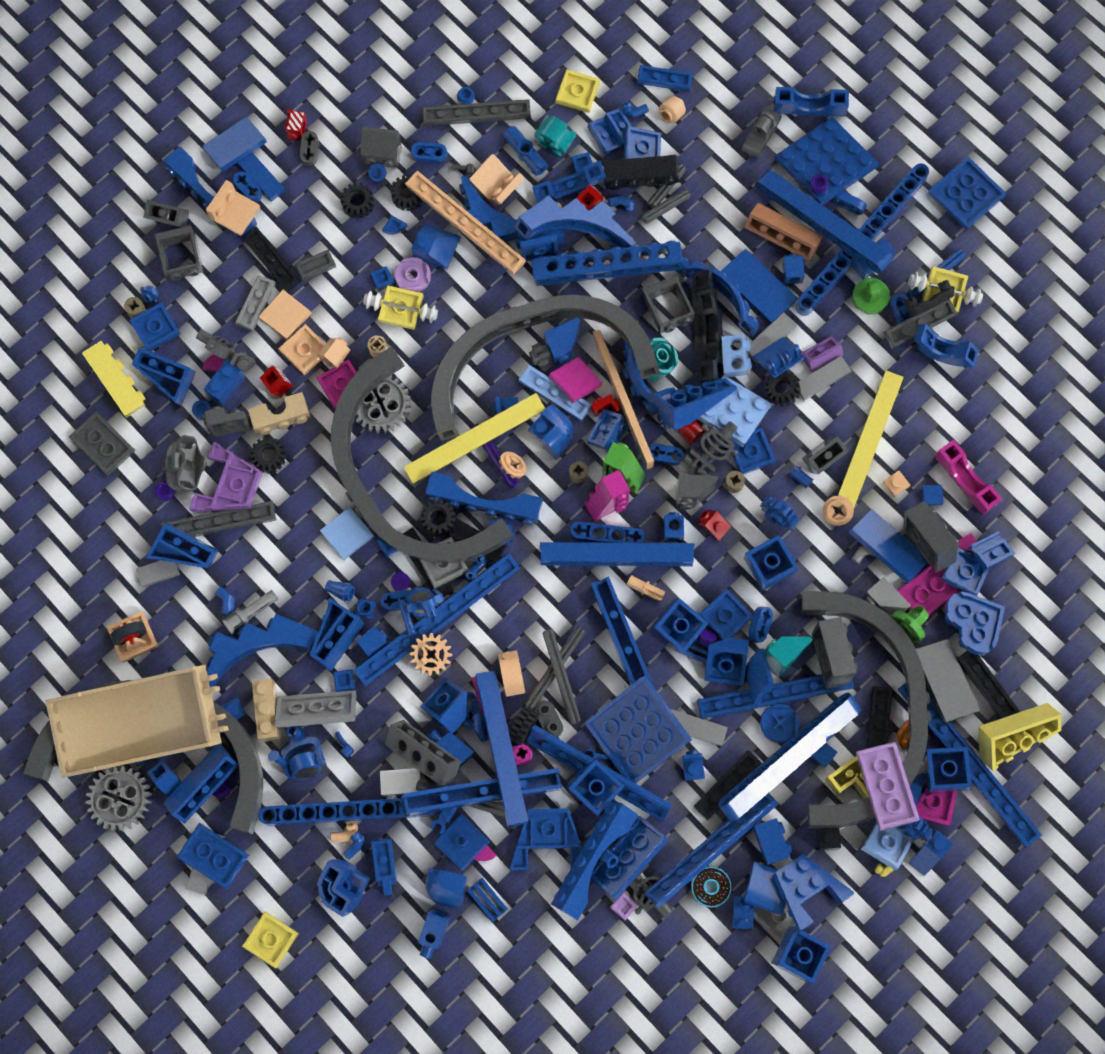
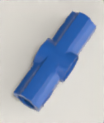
(519, 143)

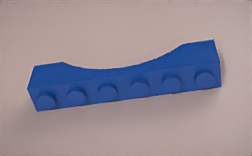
(184, 168)
(523, 507)
(573, 893)

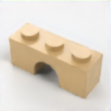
(295, 412)
(264, 703)

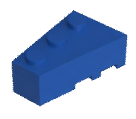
(181, 548)
(335, 635)

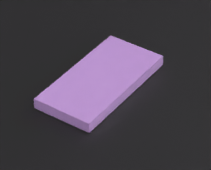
(887, 786)

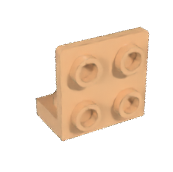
(495, 180)
(232, 209)

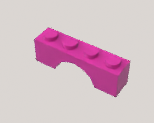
(956, 465)

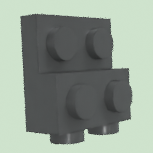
(222, 423)

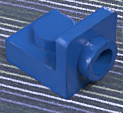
(503, 404)
(693, 766)

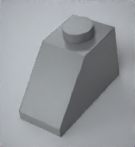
(886, 597)

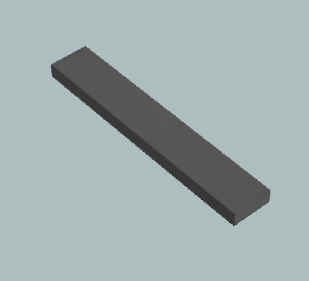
(476, 112)
(226, 519)

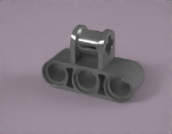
(761, 132)

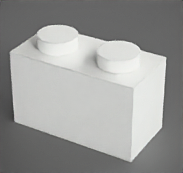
(397, 782)

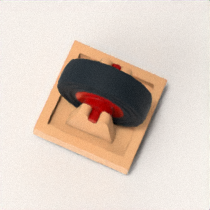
(132, 636)

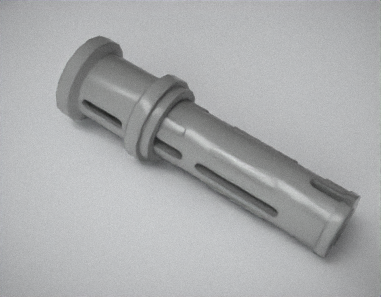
(242, 616)

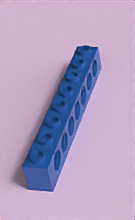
(616, 268)

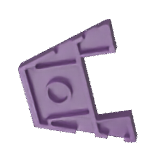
(235, 486)

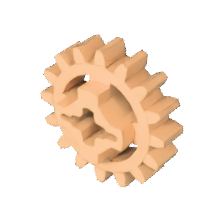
(440, 645)

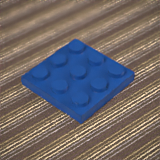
(967, 193)

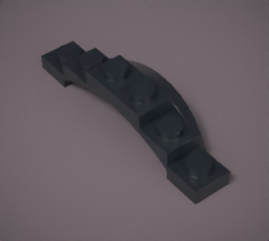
(707, 326)

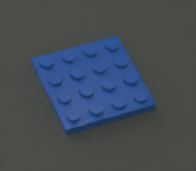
(827, 152)
(638, 730)

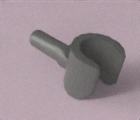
(469, 168)

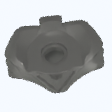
(177, 454)

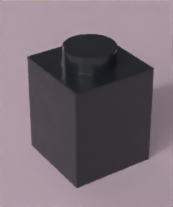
(828, 839)

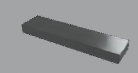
(907, 329)

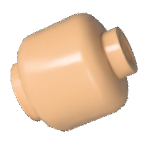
(672, 109)

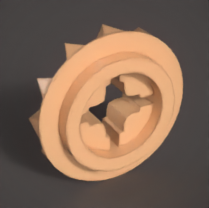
(509, 460)
(839, 519)

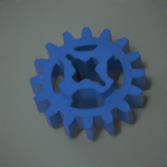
(779, 513)
(916, 830)

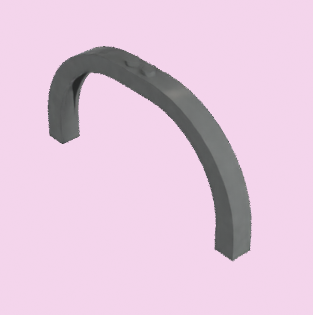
(520, 318)
(347, 407)
(892, 633)
(251, 777)

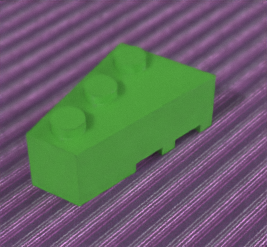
(623, 459)

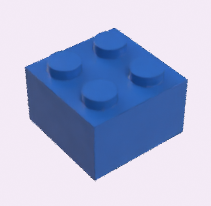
(770, 562)
(947, 769)
(801, 955)

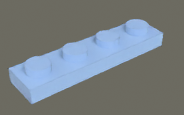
(547, 389)

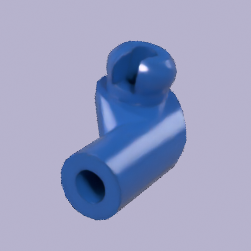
(622, 200)
(228, 601)
(479, 727)

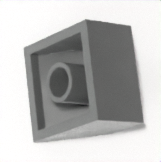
(380, 147)
(693, 489)

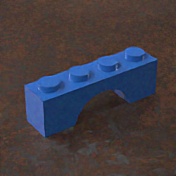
(831, 103)

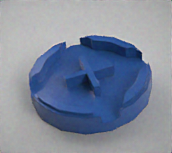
(779, 723)

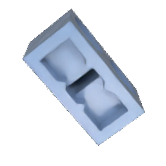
(731, 356)

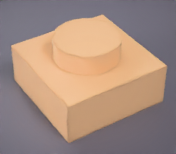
(896, 483)

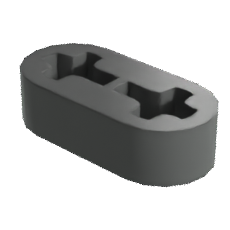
(305, 148)

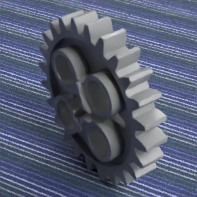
(396, 396)
(111, 815)

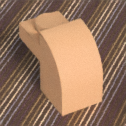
(511, 673)

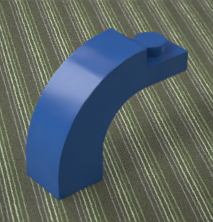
(944, 350)

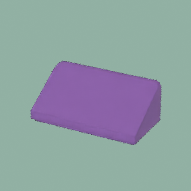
(822, 353)

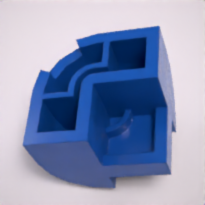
(553, 431)
(341, 886)
(446, 887)

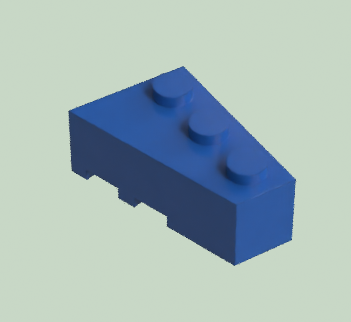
(166, 374)

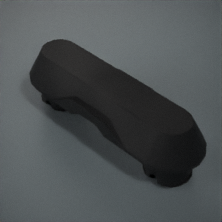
(946, 292)

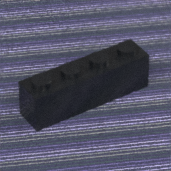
(641, 172)

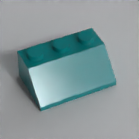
(785, 652)

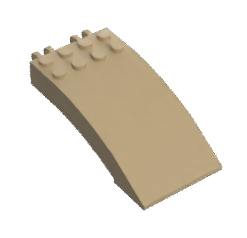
(134, 721)

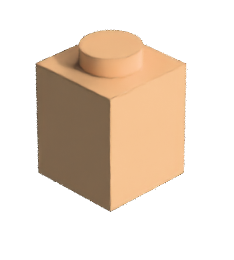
(334, 352)

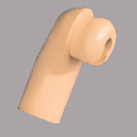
(346, 834)

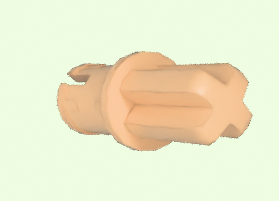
(645, 588)

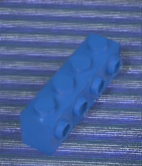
(201, 783)

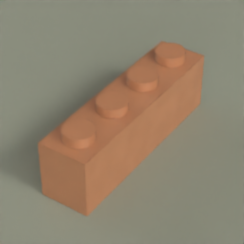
(783, 231)

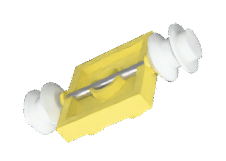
(955, 279)
(400, 307)

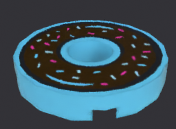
(699, 890)

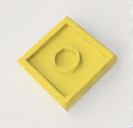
(577, 91)
(270, 939)

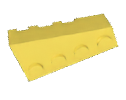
(114, 379)
(1016, 733)

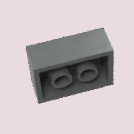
(930, 536)
(834, 652)

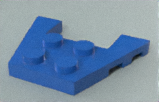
(546, 830)
(802, 881)

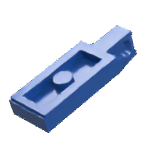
(384, 864)

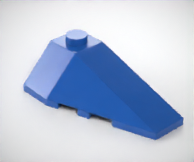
(686, 405)

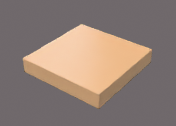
(285, 315)
(303, 349)

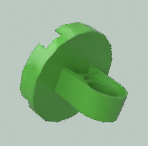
(871, 296)
(912, 622)

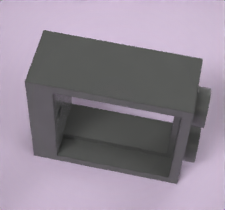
(175, 237)
(662, 288)

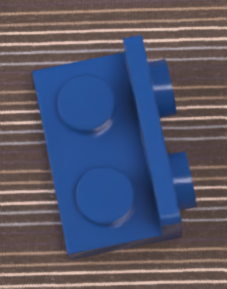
(607, 430)

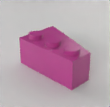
(610, 496)

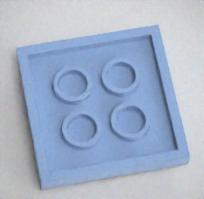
(742, 409)

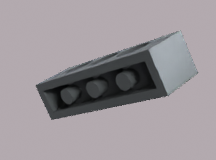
(422, 752)

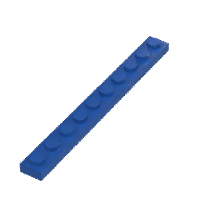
(446, 612)
(983, 778)

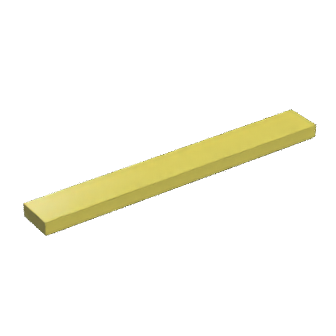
(870, 437)
(474, 438)

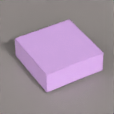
(624, 906)

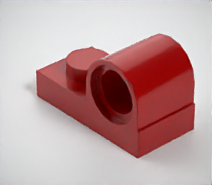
(692, 431)

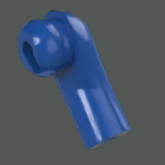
(632, 111)
(476, 567)
(355, 847)

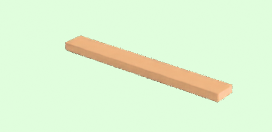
(465, 222)
(623, 399)

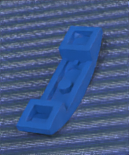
(571, 184)

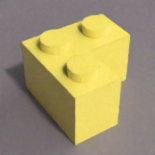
(846, 776)

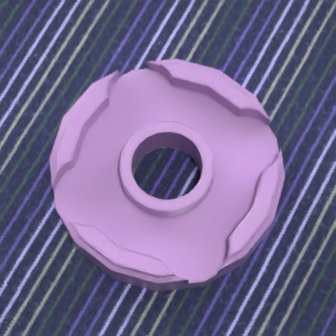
(408, 265)

